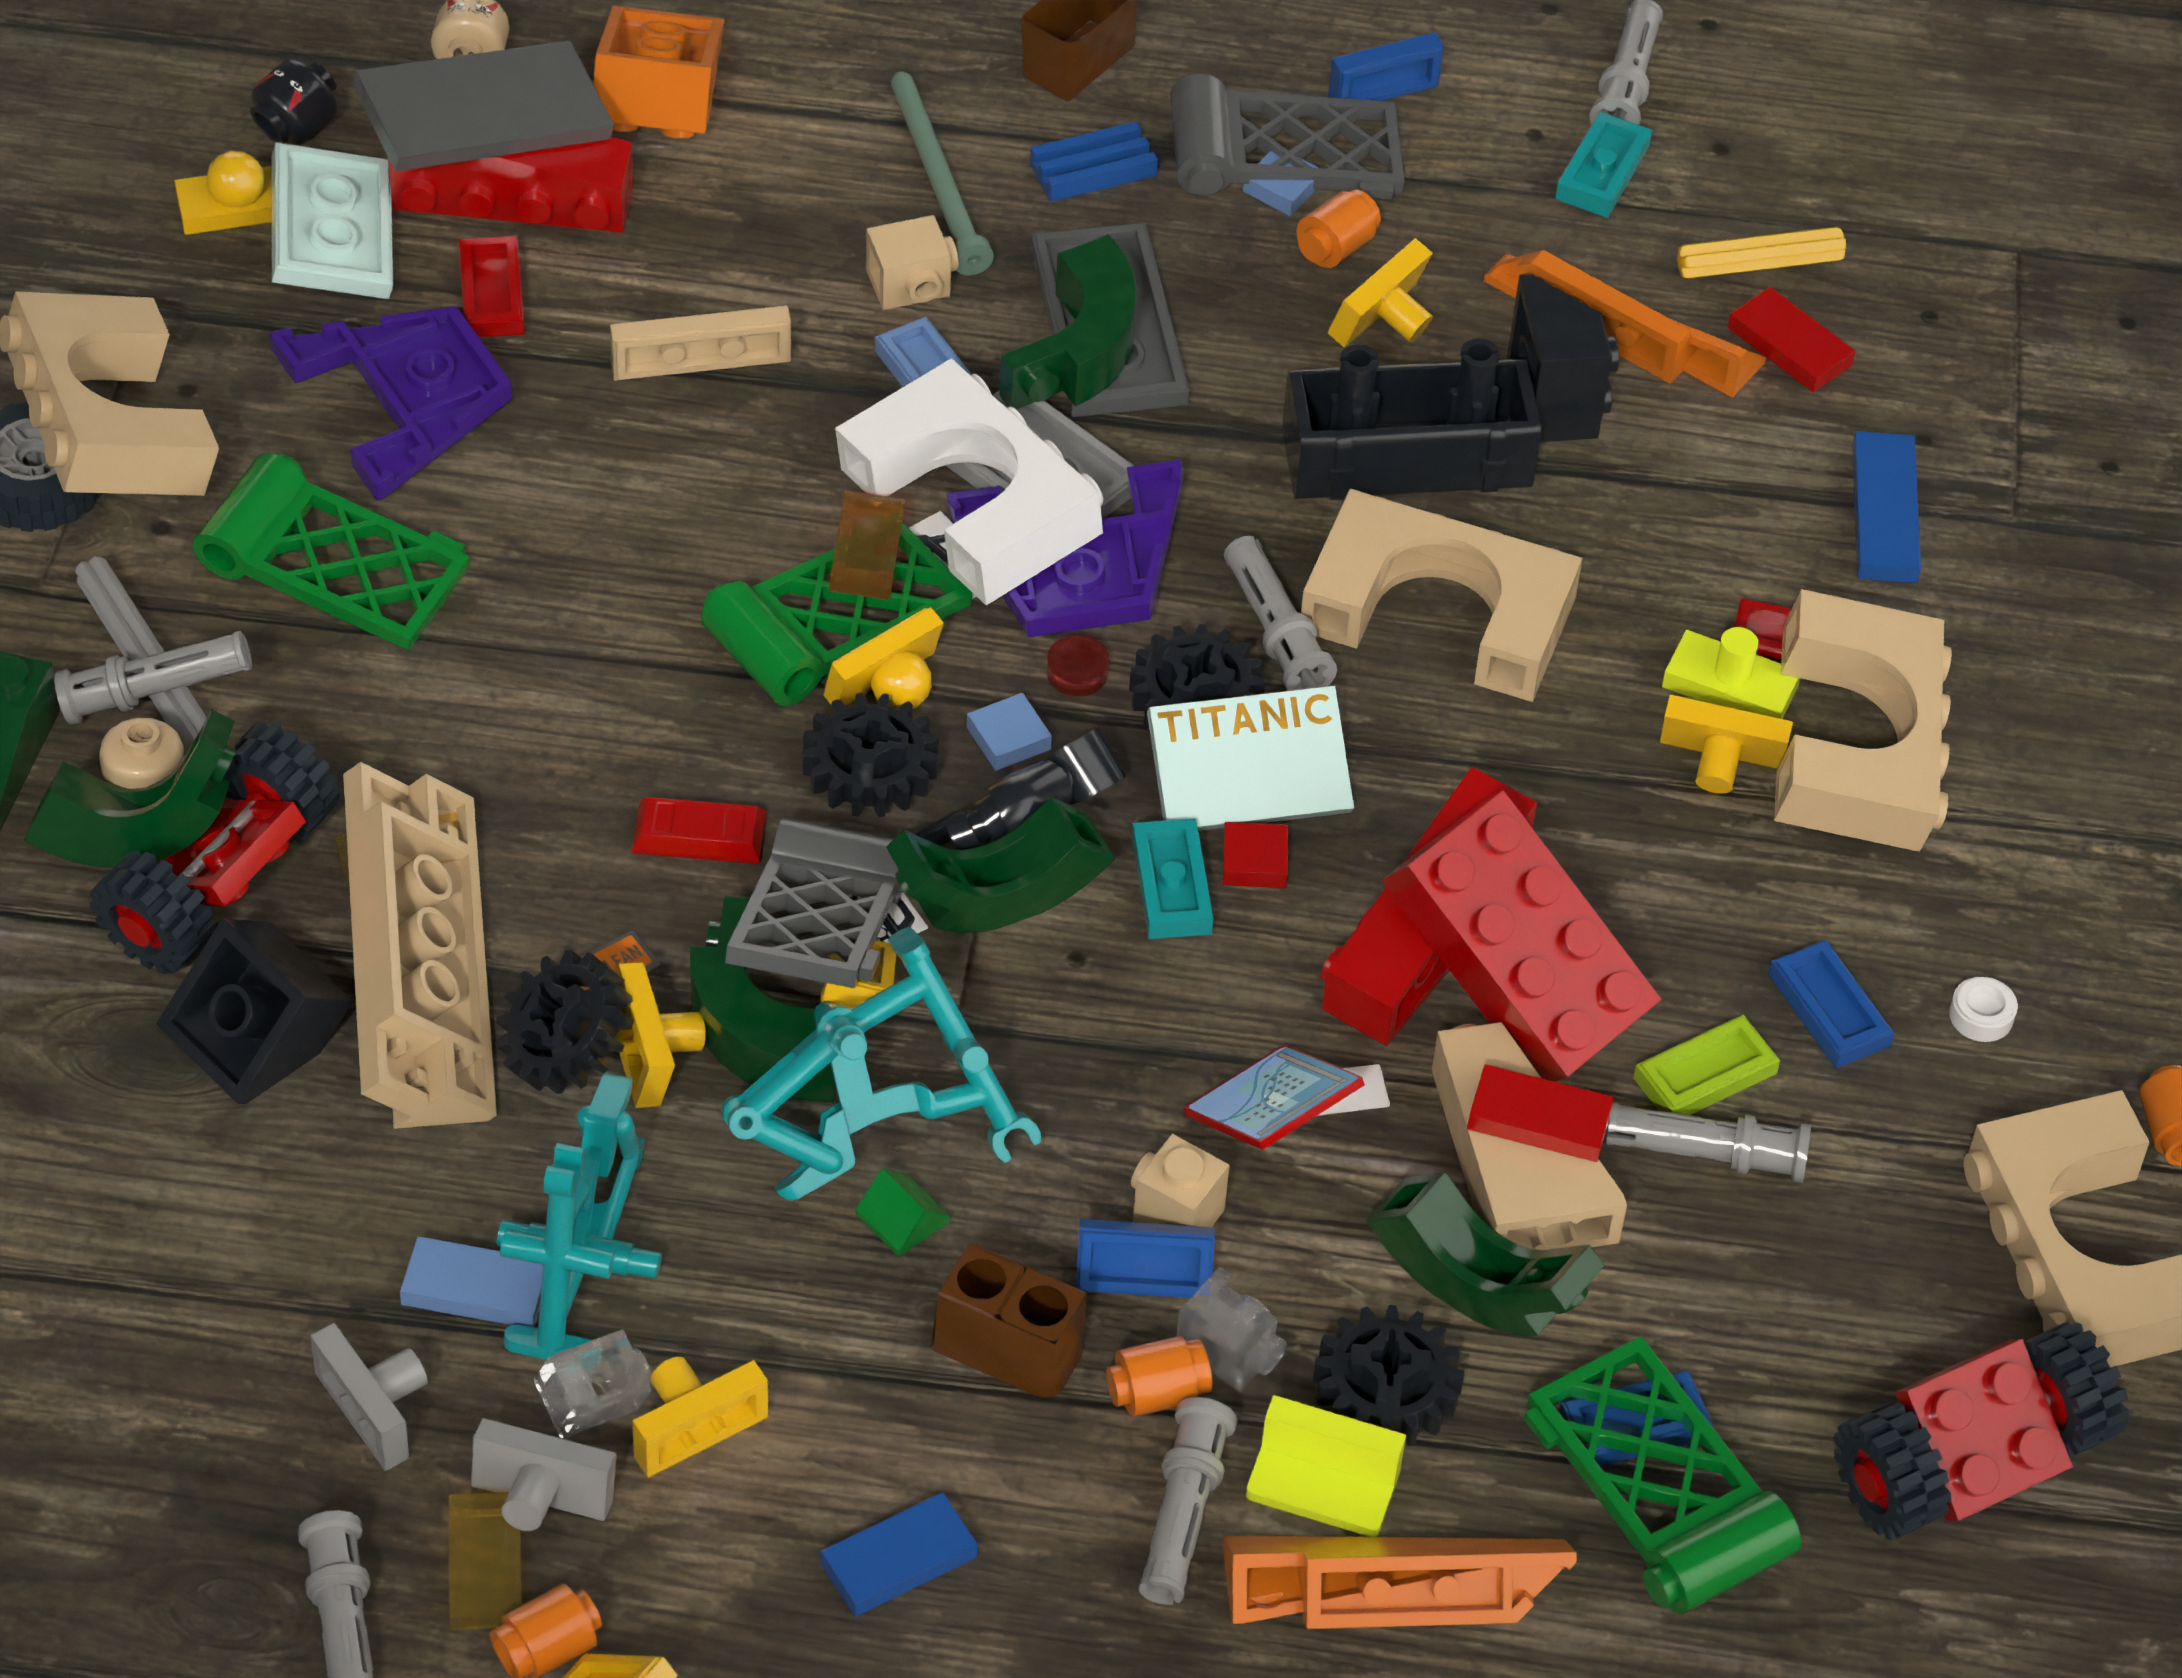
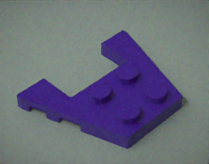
(424, 372)
(1110, 576)

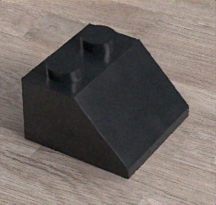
(1565, 358)
(253, 1008)

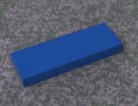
(1886, 507)

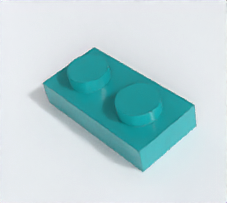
(1603, 164)
(1172, 879)

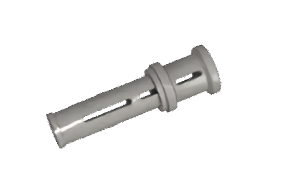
(1625, 83)
(1287, 634)
(124, 681)
(1742, 1143)
(1191, 1473)
(338, 1590)

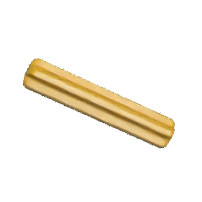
(1761, 252)

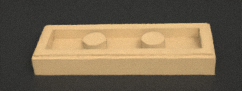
(700, 342)

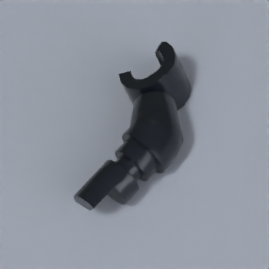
(1067, 775)

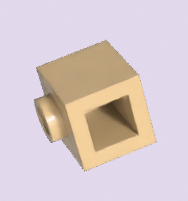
(910, 262)
(1179, 1186)

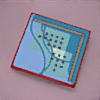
(1273, 1097)

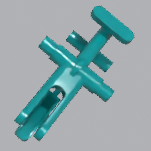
(842, 1043)
(577, 1229)

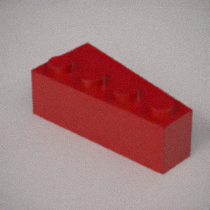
(554, 186)
(1387, 961)

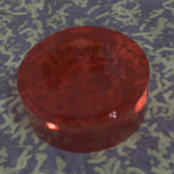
(1077, 665)

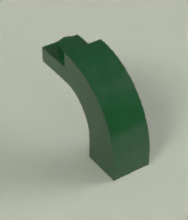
(1091, 352)
(103, 822)
(1007, 879)
(742, 1023)
(1474, 1267)

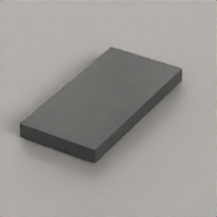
(482, 105)
(1154, 369)

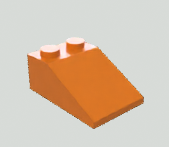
(658, 70)

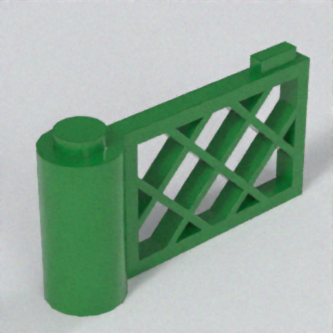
(270, 505)
(778, 641)
(1699, 1552)

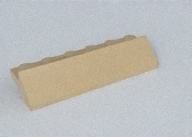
(418, 950)

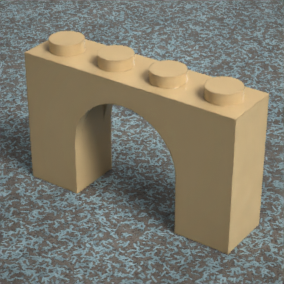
(87, 438)
(1388, 543)
(1901, 667)
(2059, 1152)

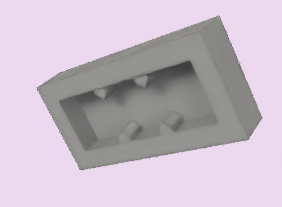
(369, 1394)
(541, 1474)

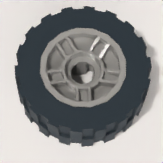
(28, 485)

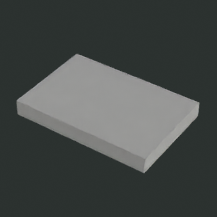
(1078, 449)

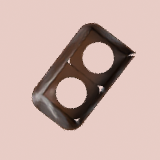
(1072, 64)
(971, 1335)

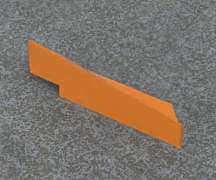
(1642, 334)
(1389, 1579)

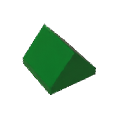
(900, 1211)

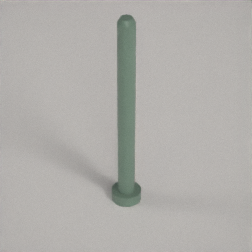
(972, 250)

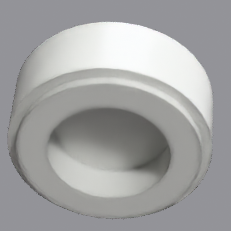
(1983, 1009)

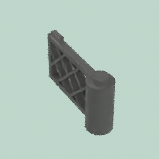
(1213, 150)
(829, 868)

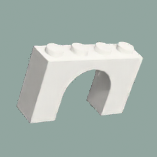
(957, 420)

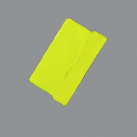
(1326, 1467)

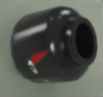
(294, 101)

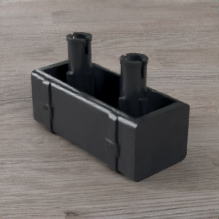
(1411, 425)

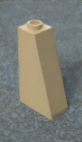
(1517, 1188)

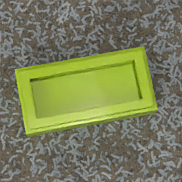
(1707, 1068)

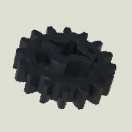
(1193, 670)
(870, 755)
(564, 1021)
(1422, 1373)

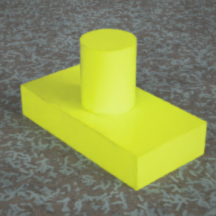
(1729, 673)

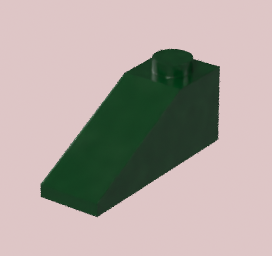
(26, 718)

